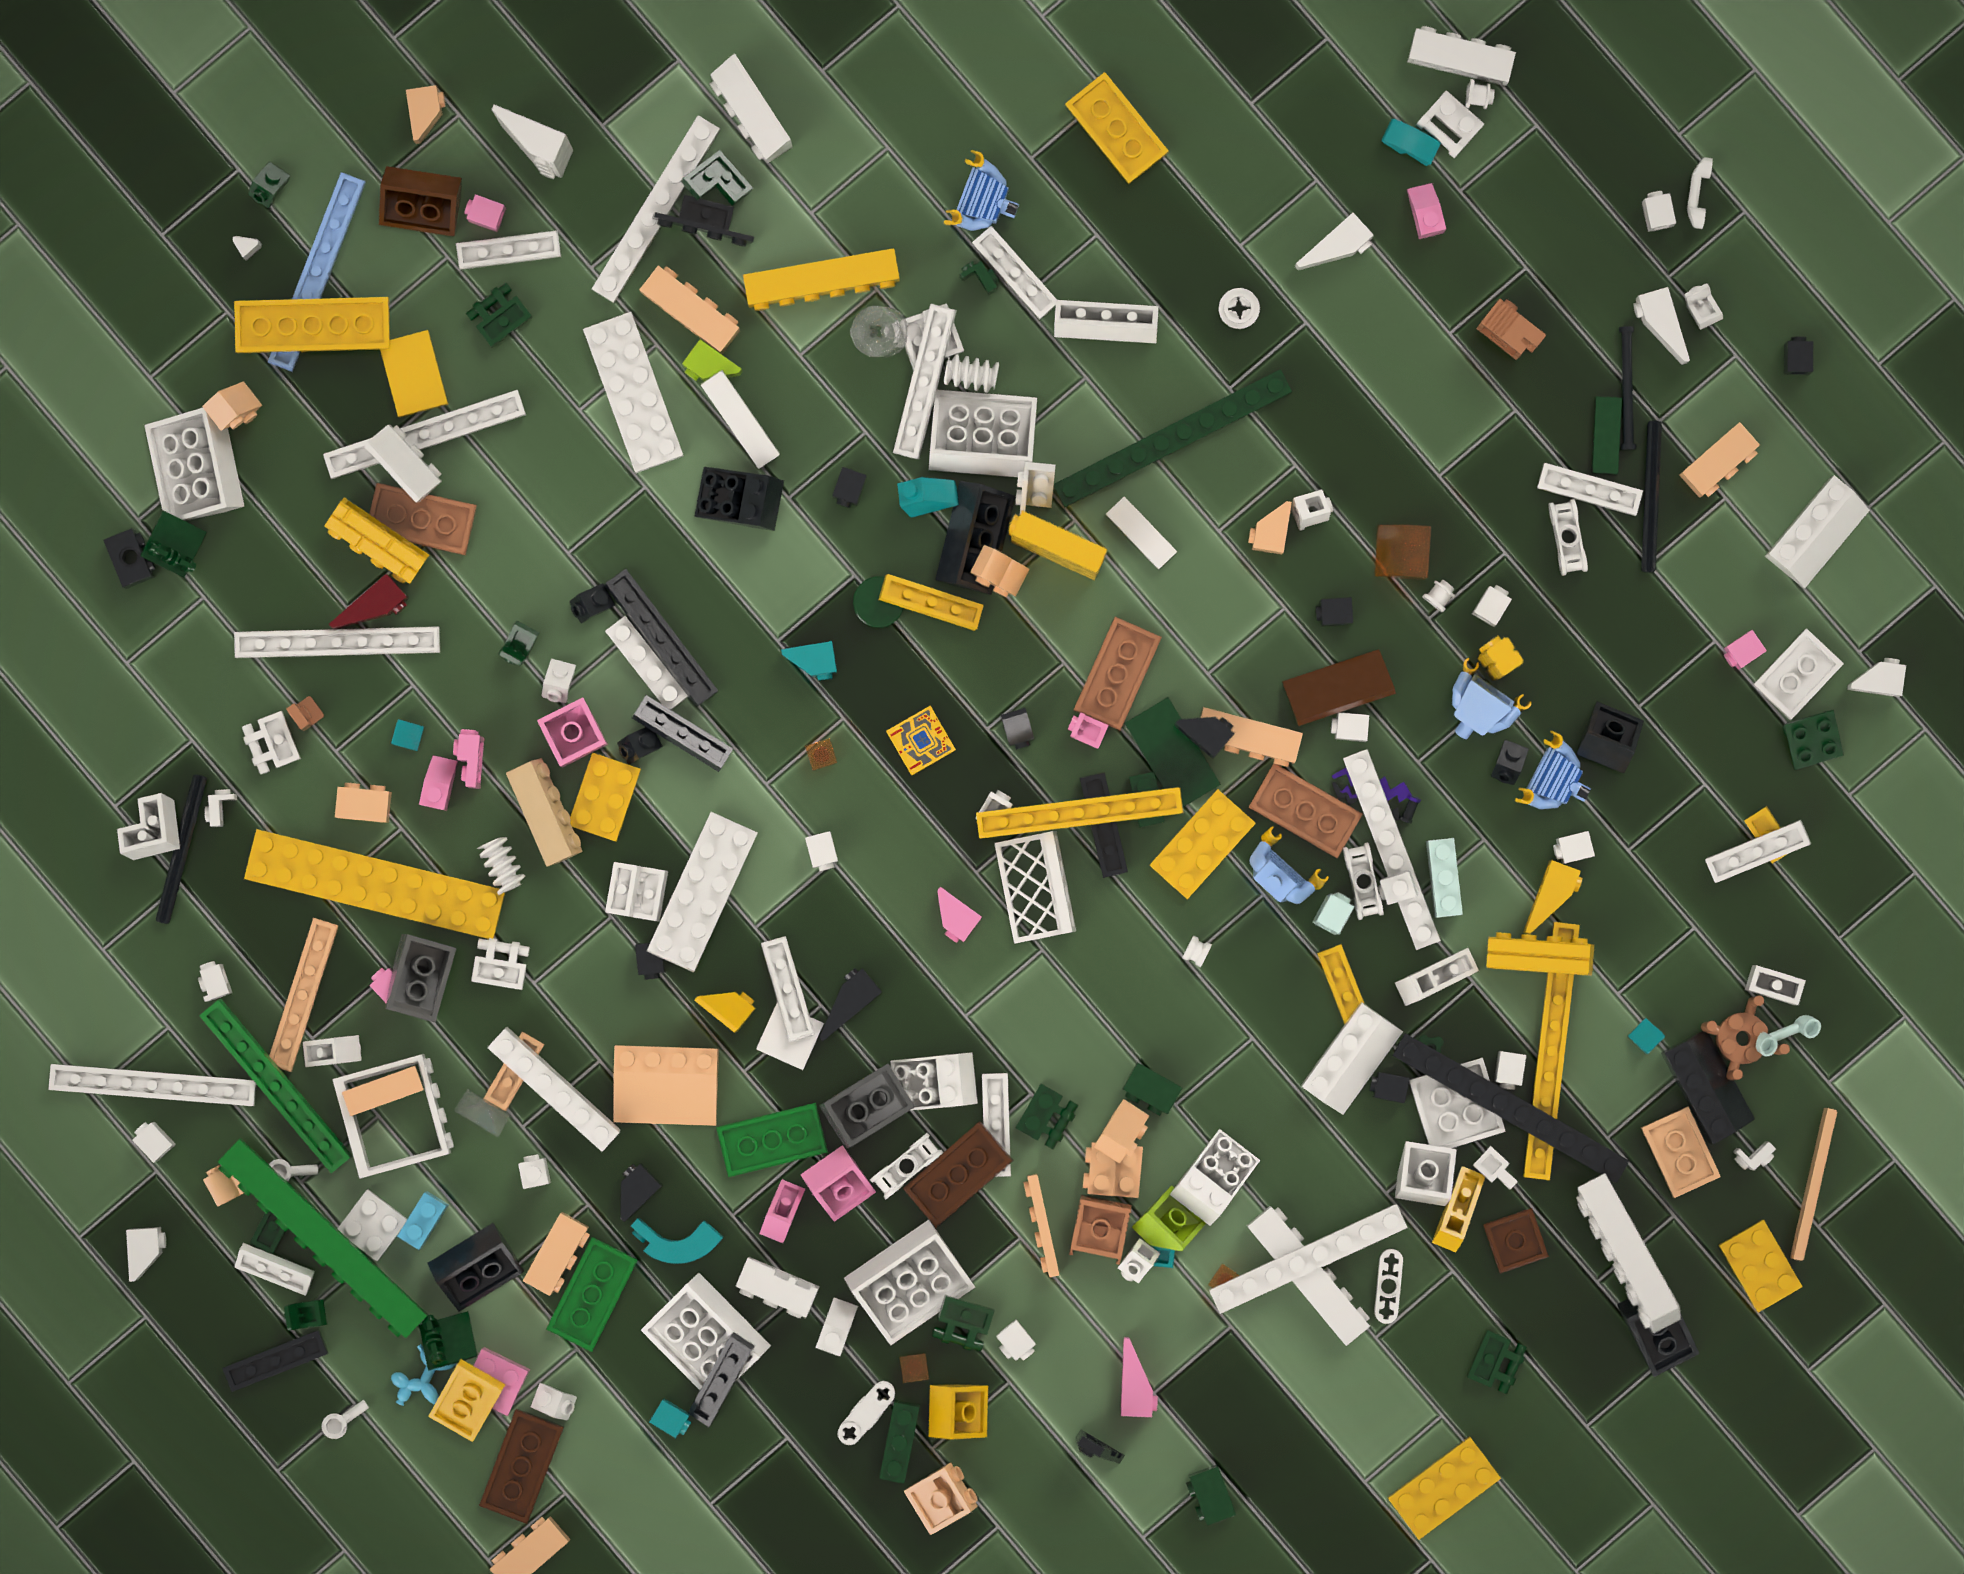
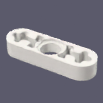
(1380, 1278)

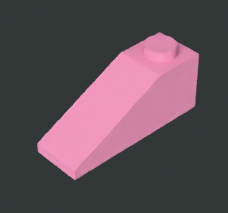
(1136, 1391)

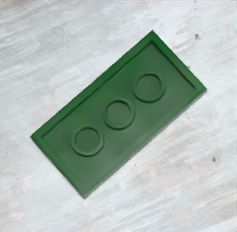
(772, 1139)
(592, 1294)

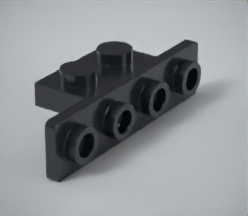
(704, 217)

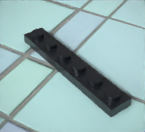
(661, 637)

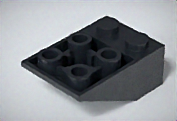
(739, 498)

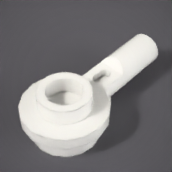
(286, 1171)
(335, 1425)

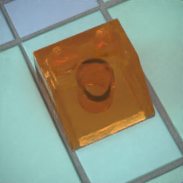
(1402, 551)

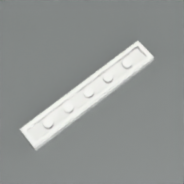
(924, 381)

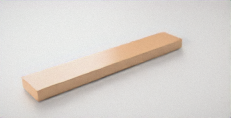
(303, 993)
(1813, 1184)

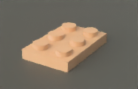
(1680, 1152)

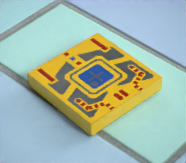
(921, 740)

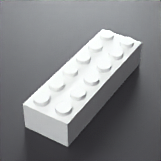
(1630, 1256)

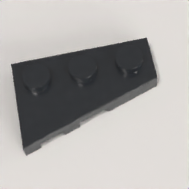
(1092, 1446)

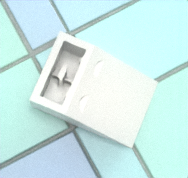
(938, 1080)
(1214, 1177)

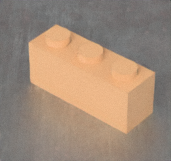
(1720, 461)
(557, 1254)
(532, 1550)

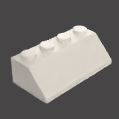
(750, 109)
(1818, 531)
(1351, 1058)

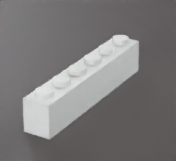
(554, 1089)
(1317, 1285)

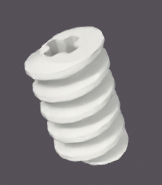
(971, 373)
(501, 865)

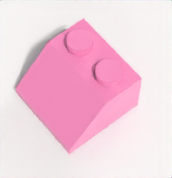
(838, 1183)
(506, 1372)

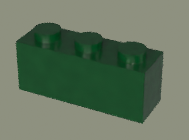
(899, 1441)

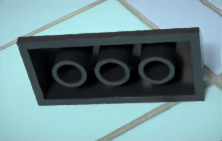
(977, 521)
(1706, 1088)

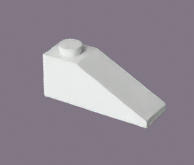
(1339, 244)
(1661, 319)
(1436, 977)

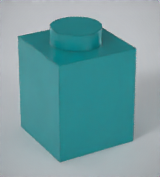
(671, 1418)

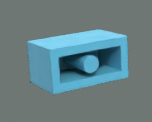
(423, 1220)

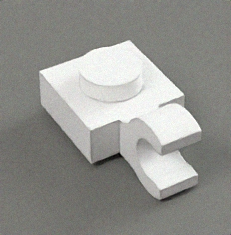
(1493, 1166)

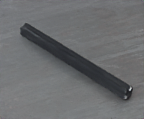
(1651, 496)
(180, 855)

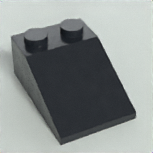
(1659, 1349)

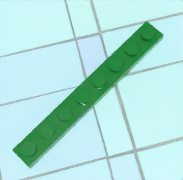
(275, 1085)

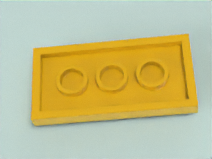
(1116, 128)
(1202, 844)
(1444, 1488)

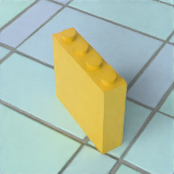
(1057, 544)

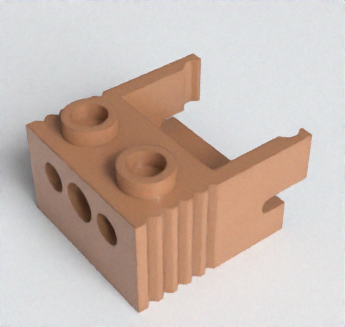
(1510, 329)
(1101, 1227)

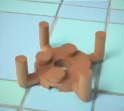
(1727, 1032)

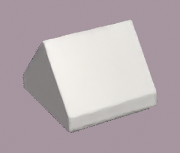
(247, 246)

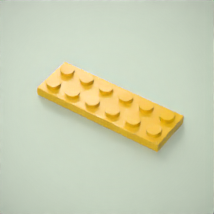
(312, 325)

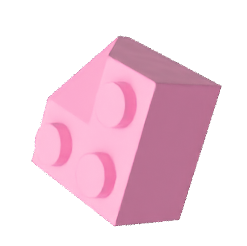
(572, 732)

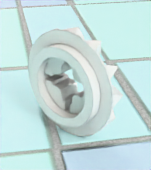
(1247, 299)

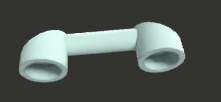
(1806, 1025)

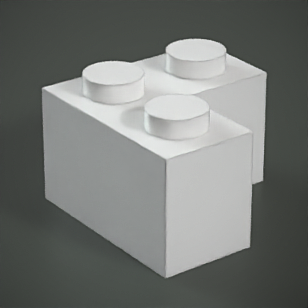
(154, 833)

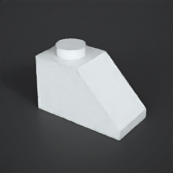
(1881, 679)
(332, 1051)
(143, 1249)
(836, 1326)

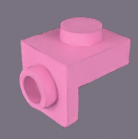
(1087, 730)

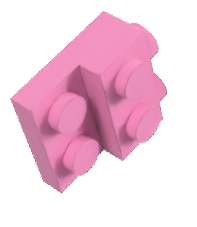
(470, 750)

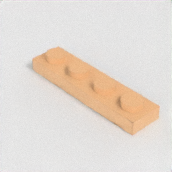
(1038, 1215)

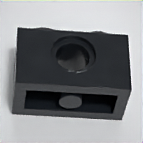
(118, 547)

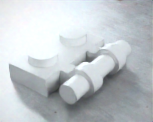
(278, 739)
(500, 972)

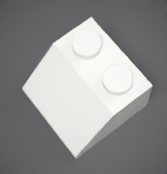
(1426, 1174)

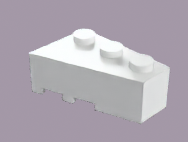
(777, 1287)

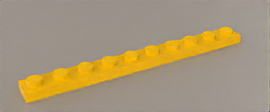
(1550, 1056)

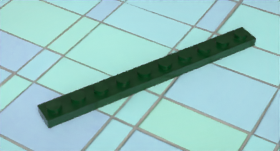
(1172, 438)

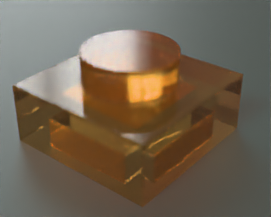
(821, 754)
(1222, 1275)
(914, 1368)

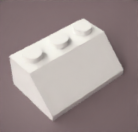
(404, 462)

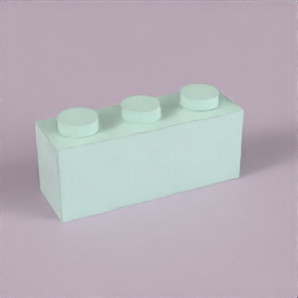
(1444, 877)
(1333, 913)

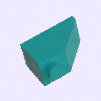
(927, 495)
(813, 659)

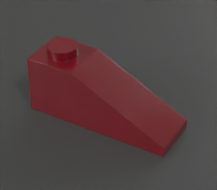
(375, 603)

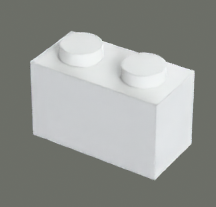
(1775, 985)

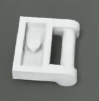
(1456, 118)

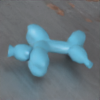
(423, 1384)

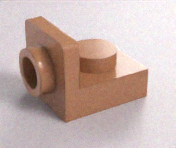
(305, 713)

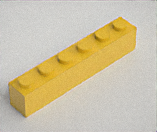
(821, 278)

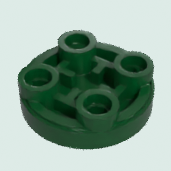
(871, 609)

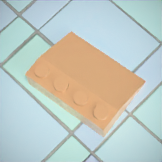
(665, 1085)

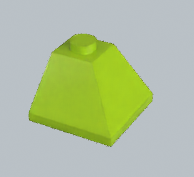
(1168, 1223)

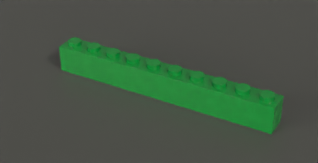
(322, 1237)

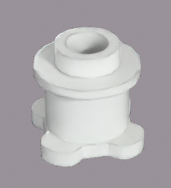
(1479, 95)
(1439, 595)

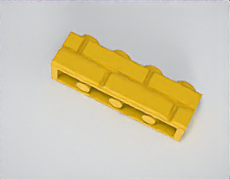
(376, 540)
(1499, 657)
(1539, 955)

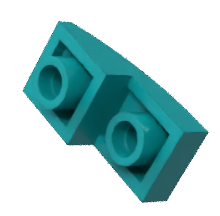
(1412, 141)

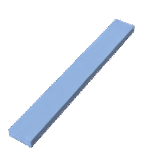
(324, 251)

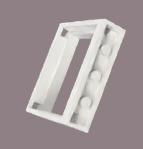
(352, 1126)

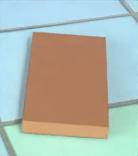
(428, 523)
(1117, 673)
(1305, 810)

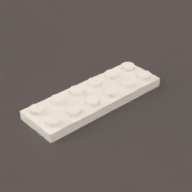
(633, 392)
(702, 892)

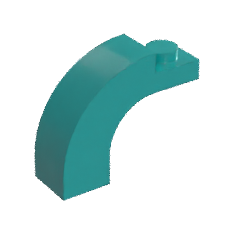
(677, 1251)

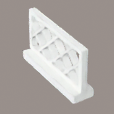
(1057, 884)

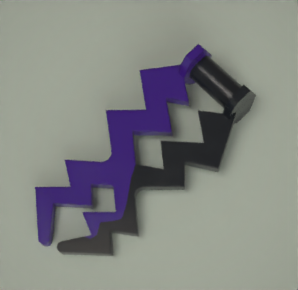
(1400, 790)

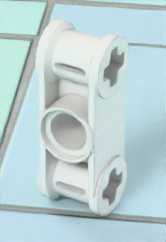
(1568, 551)
(1370, 894)
(917, 1155)
(866, 1413)

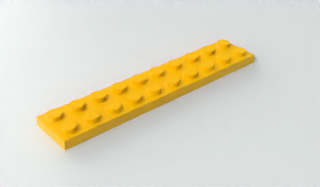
(374, 884)

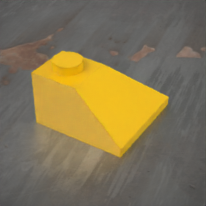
(728, 1008)

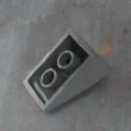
(419, 977)
(866, 1106)

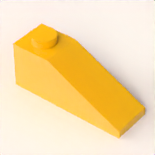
(1554, 890)
(1459, 1209)

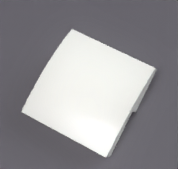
(915, 332)
(636, 891)

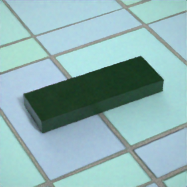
(1606, 435)

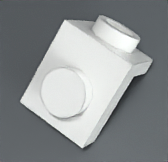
(1702, 306)
(558, 681)
(996, 802)
(214, 811)
(1397, 888)
(1762, 1156)
(553, 1402)

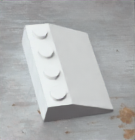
(543, 145)
(982, 433)
(193, 466)
(908, 1282)
(696, 1328)

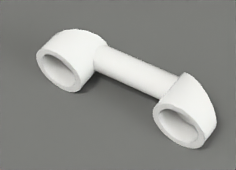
(1696, 214)

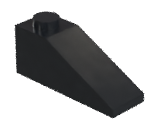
(853, 997)

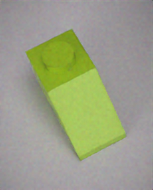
(705, 362)

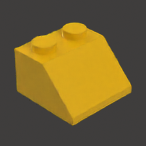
(958, 1411)

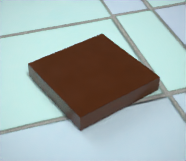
(1515, 1240)

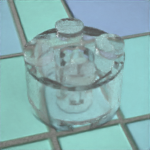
(893, 331)

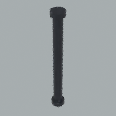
(1627, 388)

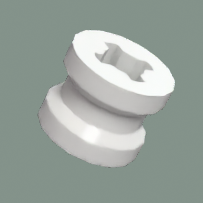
(1197, 951)

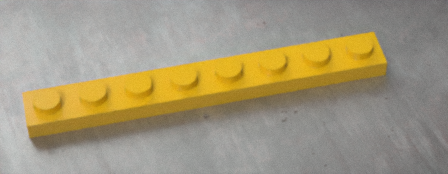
(1079, 813)

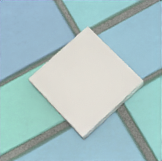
(777, 1044)

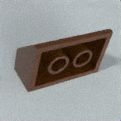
(419, 201)

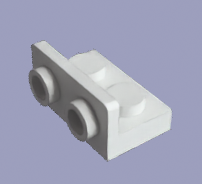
(1036, 485)

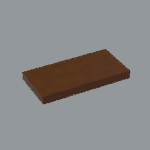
(1338, 687)
(958, 1174)
(521, 1466)

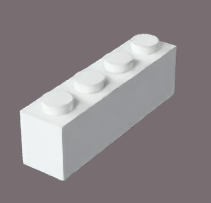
(1461, 56)
(1106, 321)

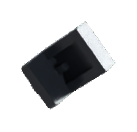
(591, 603)
(638, 745)
(1509, 762)

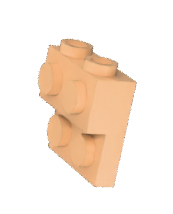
(1110, 1177)
(941, 1498)

